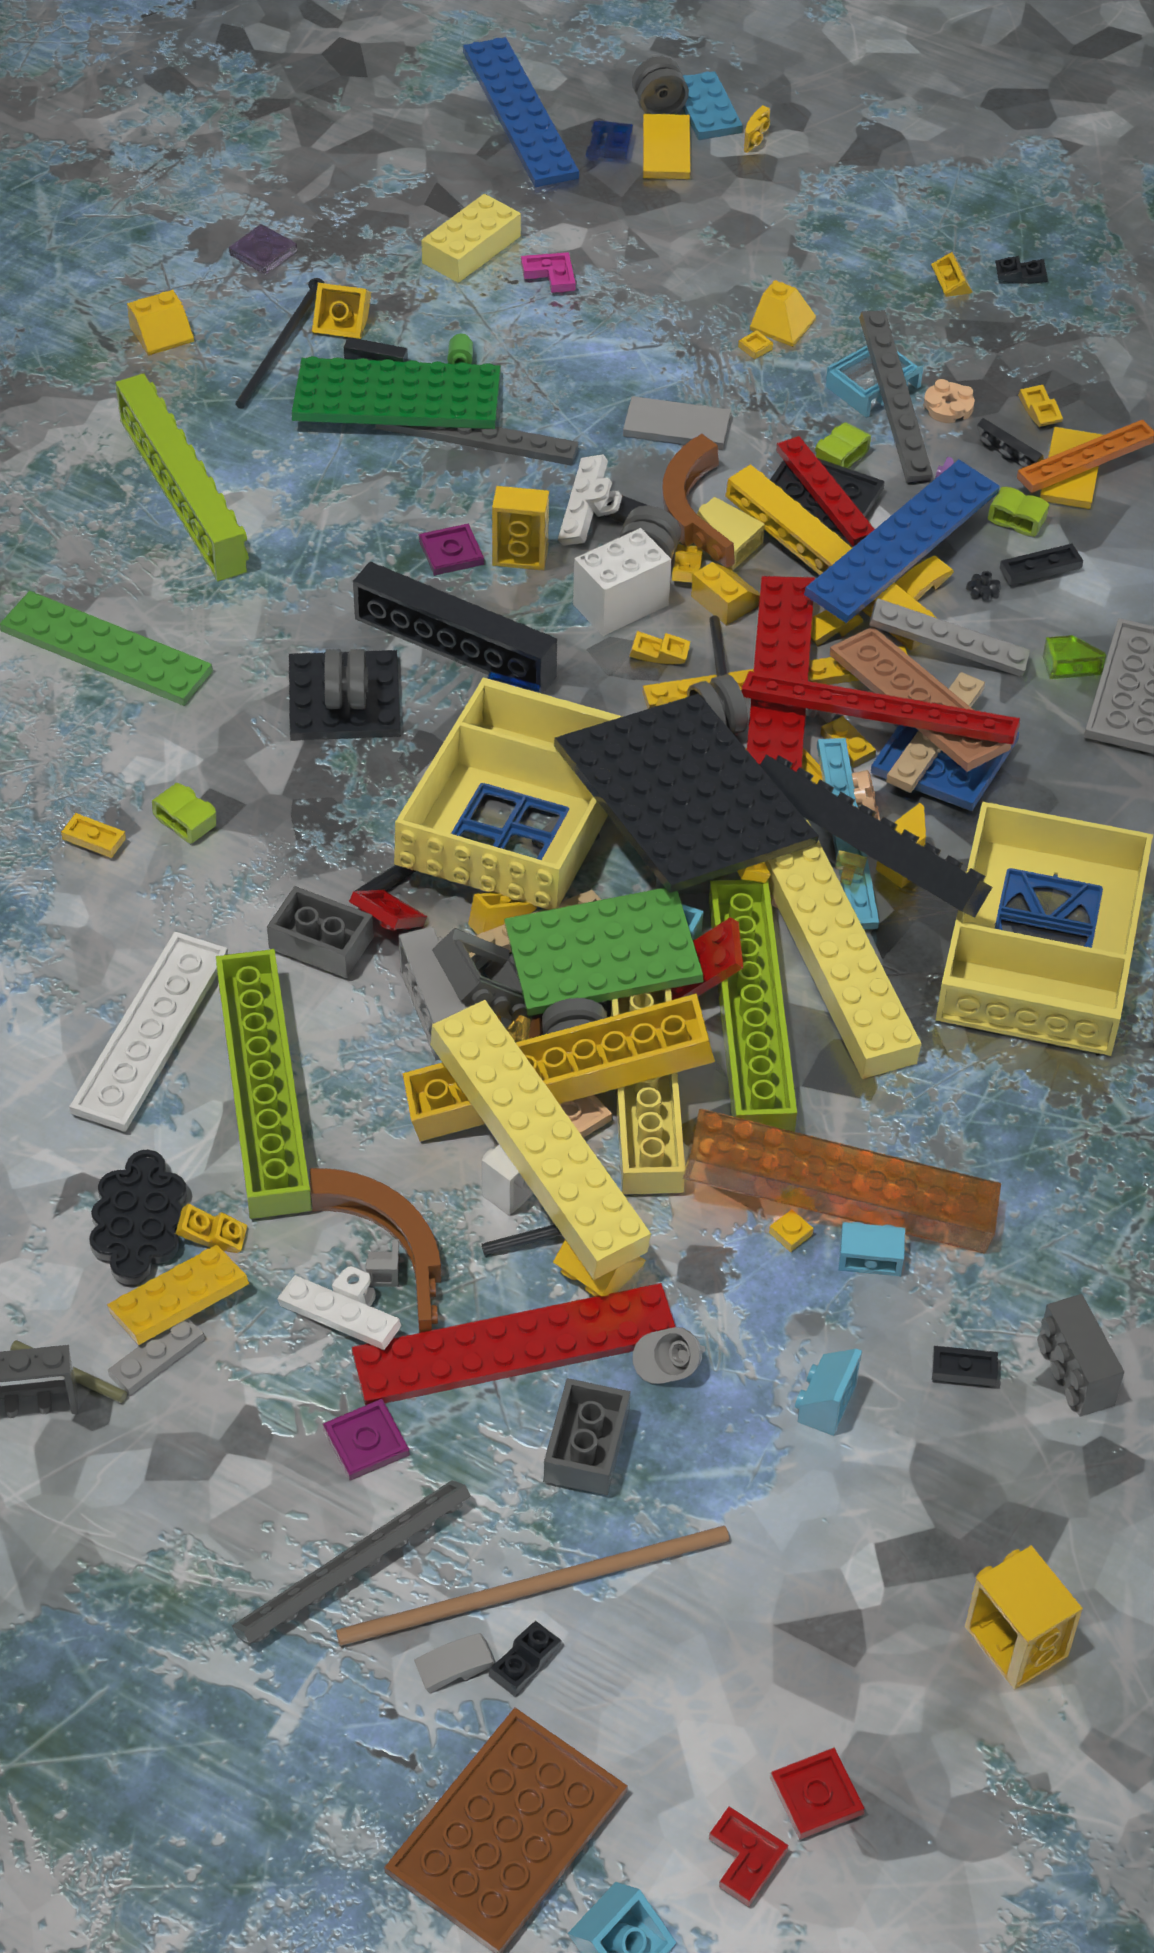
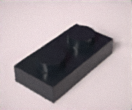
(964, 1365)

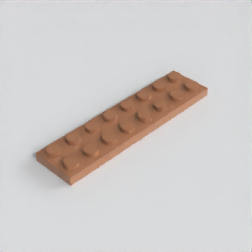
(894, 673)

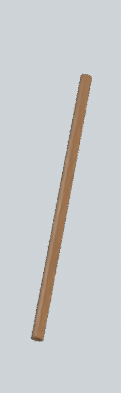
(531, 1585)

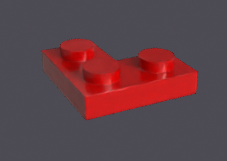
(755, 1853)

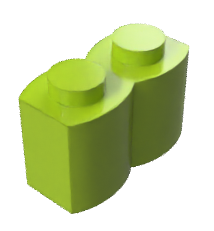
(843, 445)
(1018, 511)
(184, 812)

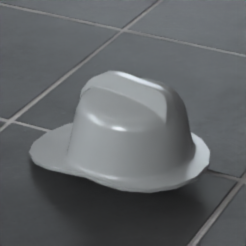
(667, 1355)

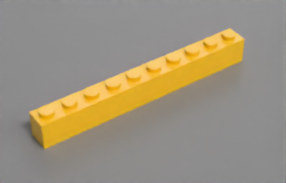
(803, 533)

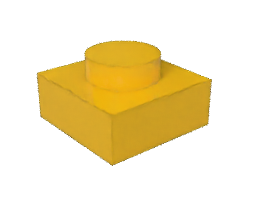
(791, 1230)

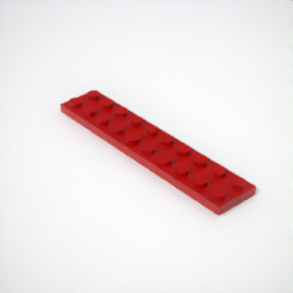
(782, 651)
(510, 1344)

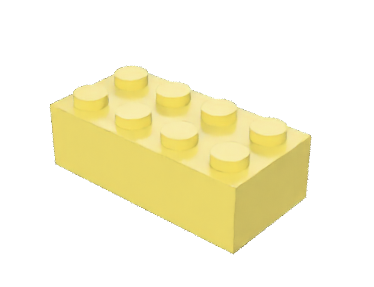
(471, 238)

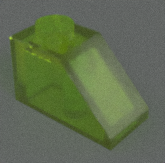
(1072, 658)

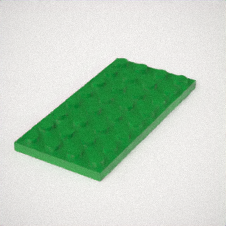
(397, 393)

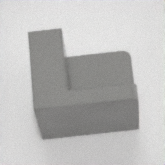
(384, 1267)

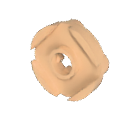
(960, 400)
(864, 791)

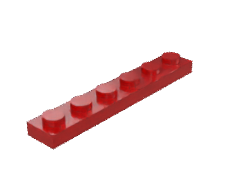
(825, 489)

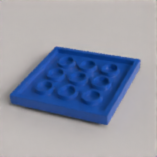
(944, 777)

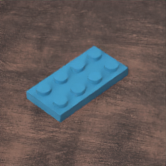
(710, 107)

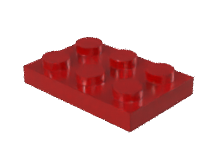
(718, 956)

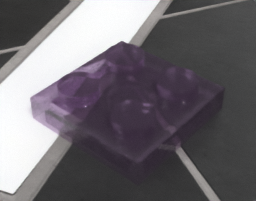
(263, 249)

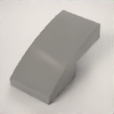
(454, 1660)

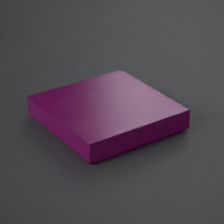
(451, 549)
(366, 1439)

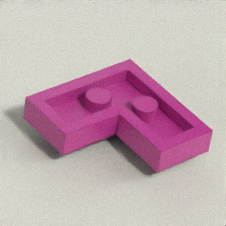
(554, 266)

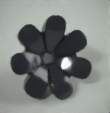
(983, 586)

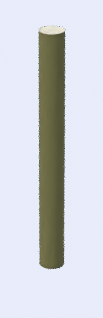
(87, 1379)

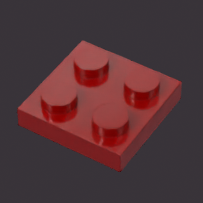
(388, 909)
(817, 1793)

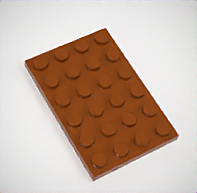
(506, 1830)

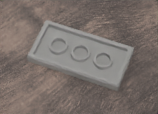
(675, 421)

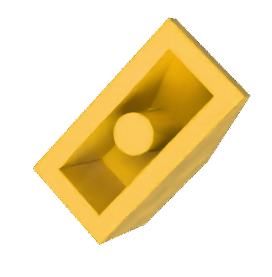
(492, 908)

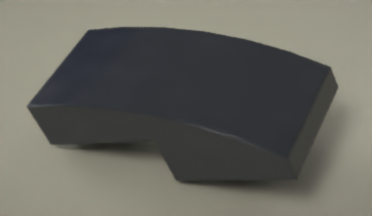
(1013, 271)
(525, 1658)

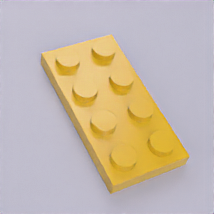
(177, 1294)

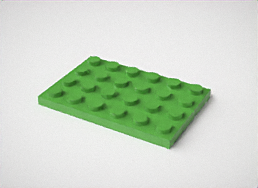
(603, 949)

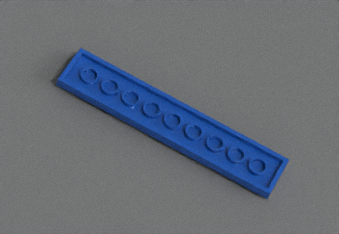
(520, 112)
(901, 541)

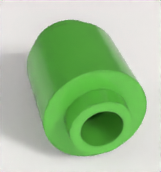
(460, 349)

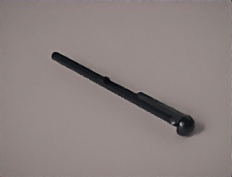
(279, 343)

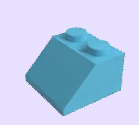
(829, 1390)
(621, 1924)

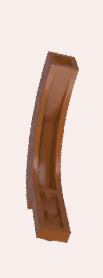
(681, 474)
(382, 1205)

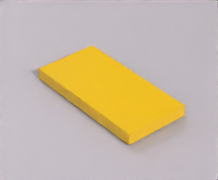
(666, 146)
(1078, 489)

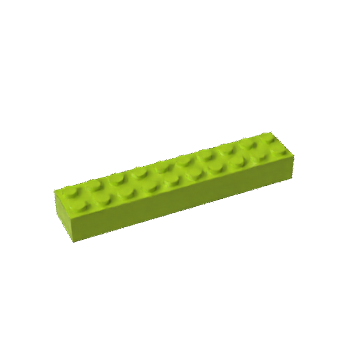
(182, 477)
(754, 1009)
(263, 1085)

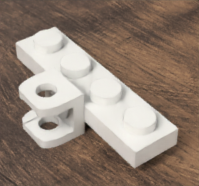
(586, 498)
(342, 1308)

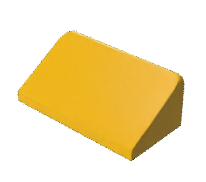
(951, 276)

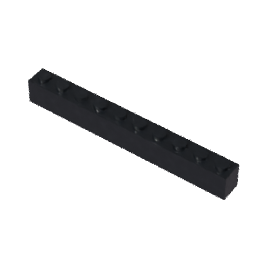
(879, 838)

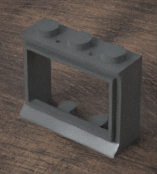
(502, 988)
(37, 1364)

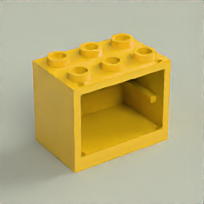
(1022, 1616)

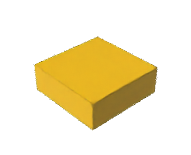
(755, 344)

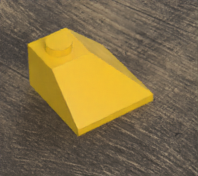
(782, 314)

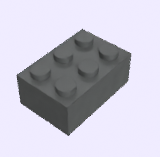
(320, 931)
(1080, 1355)
(586, 1436)

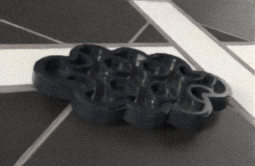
(137, 1216)

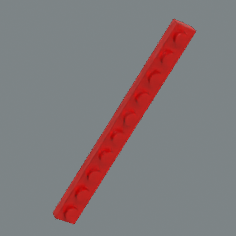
(881, 707)

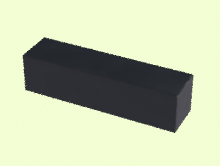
(358, 349)

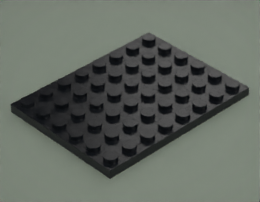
(685, 792)

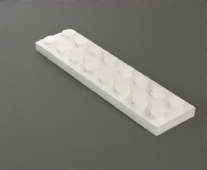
(148, 1032)

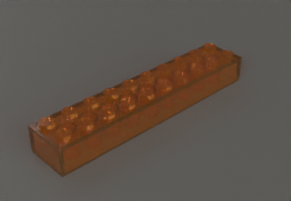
(842, 1181)

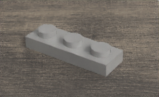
(155, 1356)

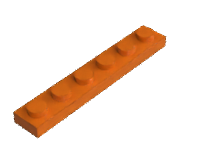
(1086, 456)

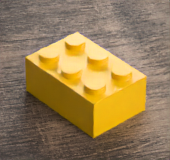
(520, 528)

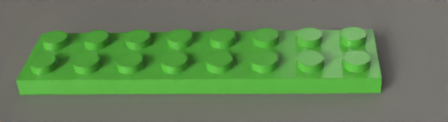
(106, 648)

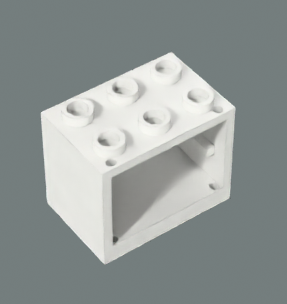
(621, 581)

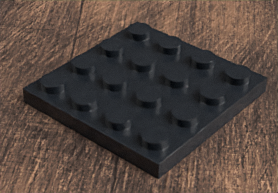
(858, 486)
(307, 700)

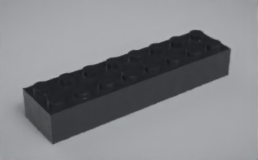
(453, 627)

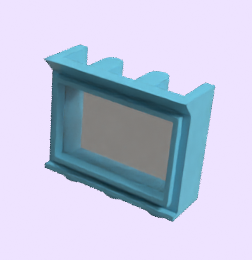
(856, 381)

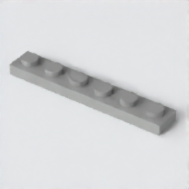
(949, 637)

